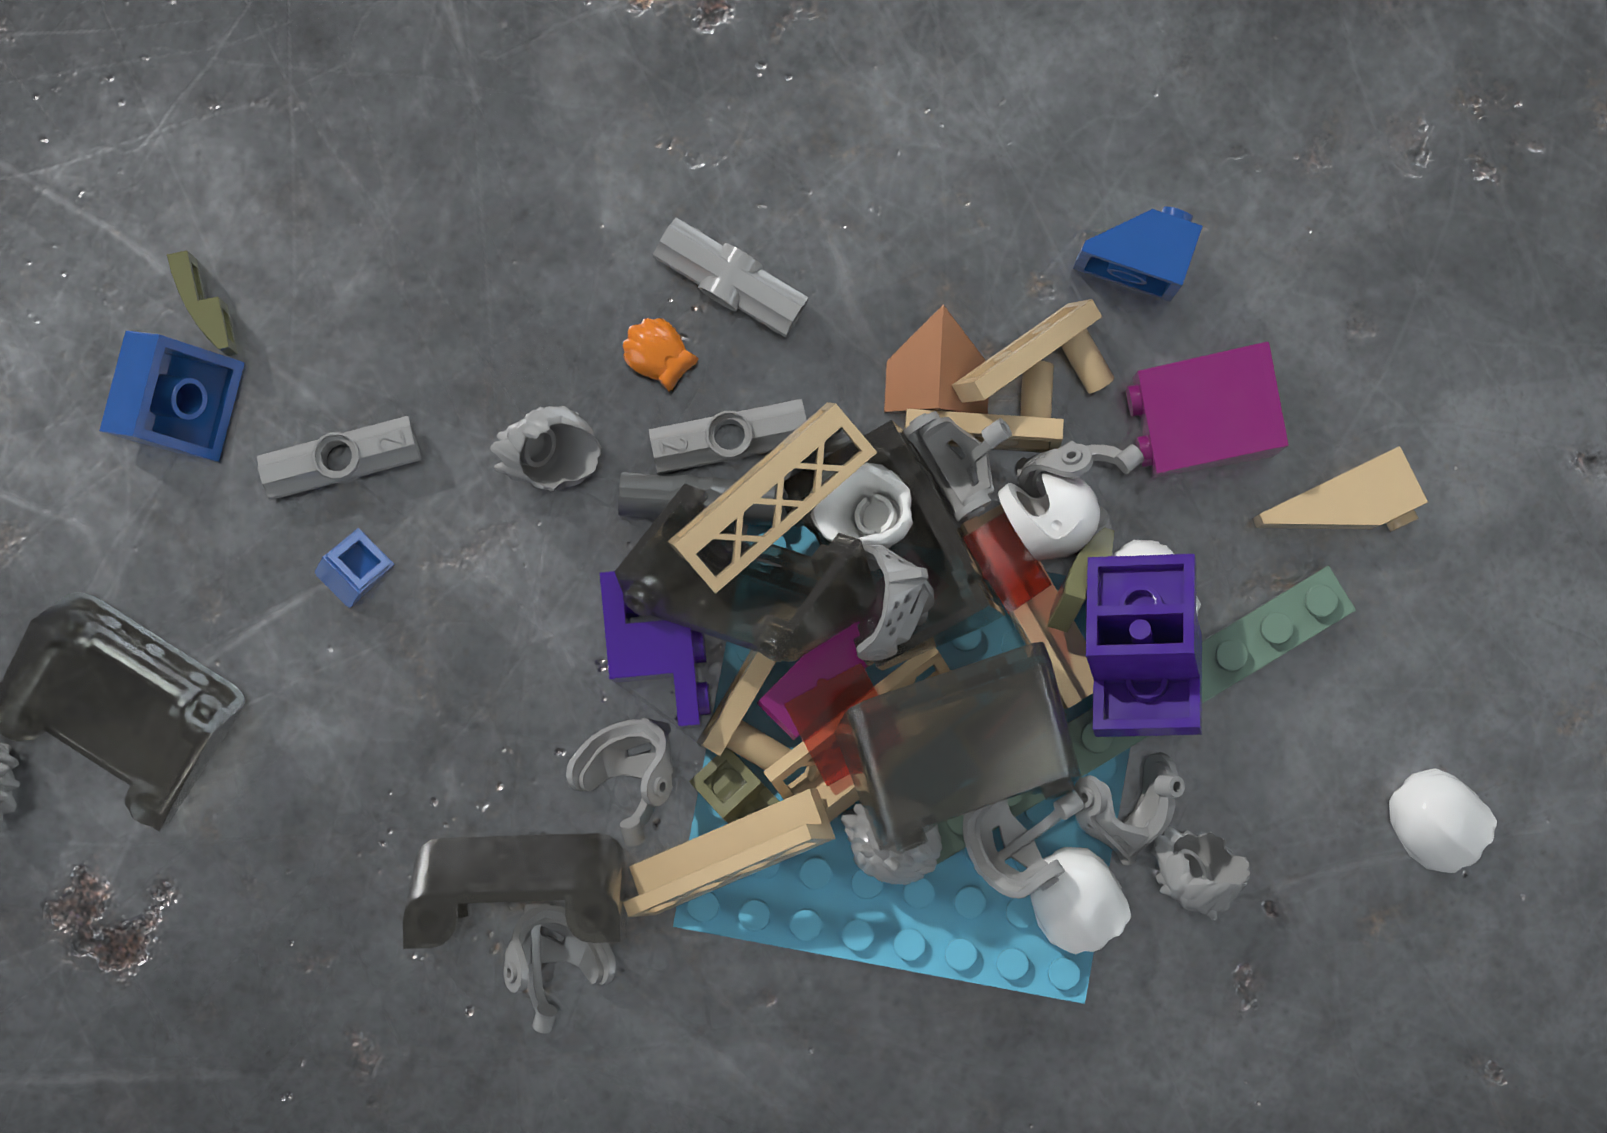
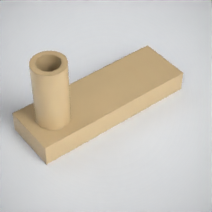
(1064, 329)
(1031, 430)
(726, 725)

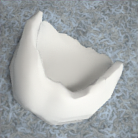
(866, 506)
(1441, 821)
(1084, 905)

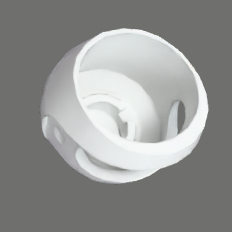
(1056, 522)

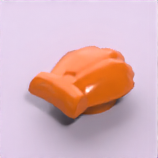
(657, 352)

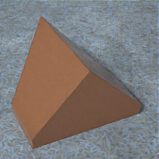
(928, 365)

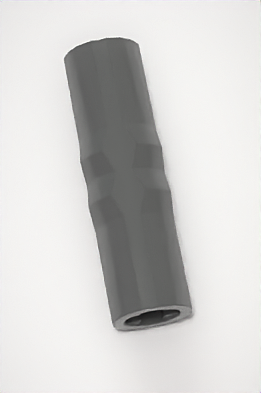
(650, 493)

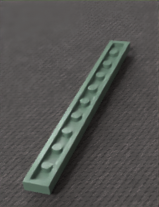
(1225, 661)

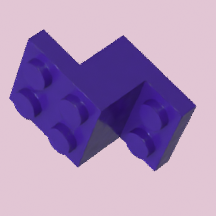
(1144, 645)
(654, 652)

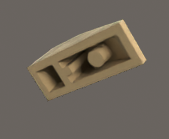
(1358, 499)

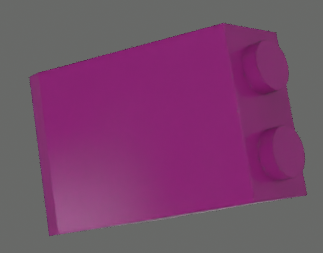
(1208, 411)

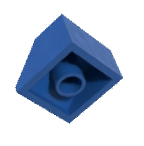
(1144, 252)
(171, 395)

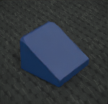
(353, 567)

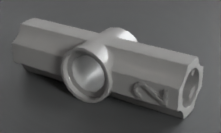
(730, 277)
(694, 442)
(306, 466)

